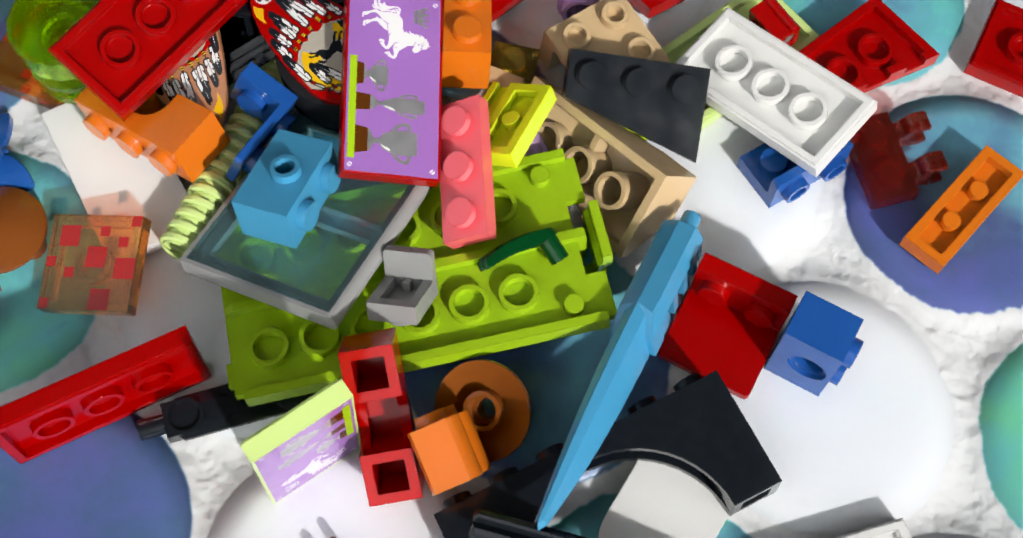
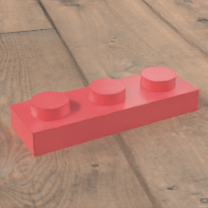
(466, 173)

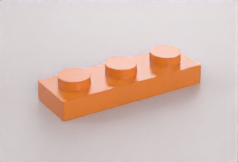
(961, 209)

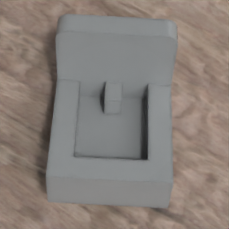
(406, 288)

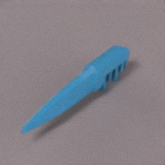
(633, 338)

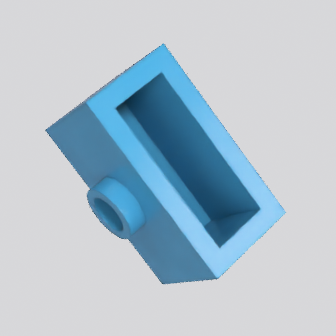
(287, 188)

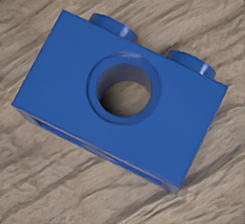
(816, 345)

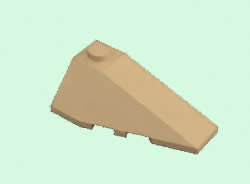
(626, 174)

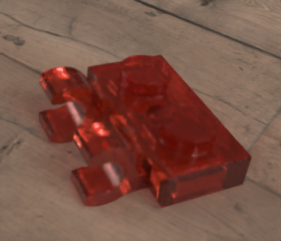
(882, 162)

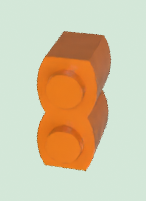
(448, 448)

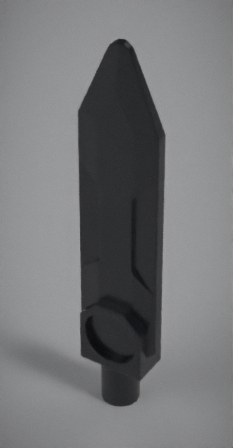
(209, 413)

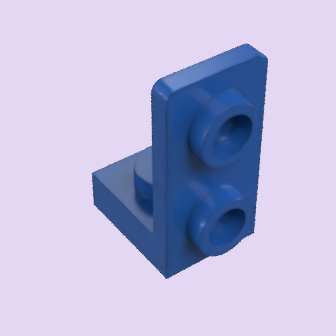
(262, 98)

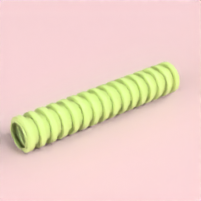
(212, 186)

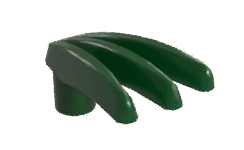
(544, 238)

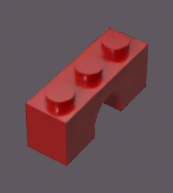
(377, 380)

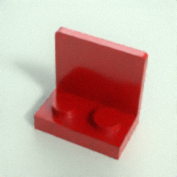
(727, 325)

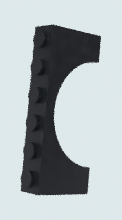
(688, 430)

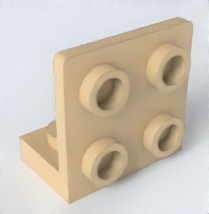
(602, 28)

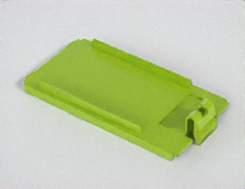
(474, 312)

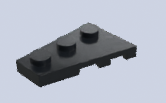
(643, 95)

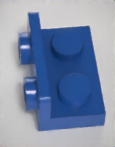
(781, 179)

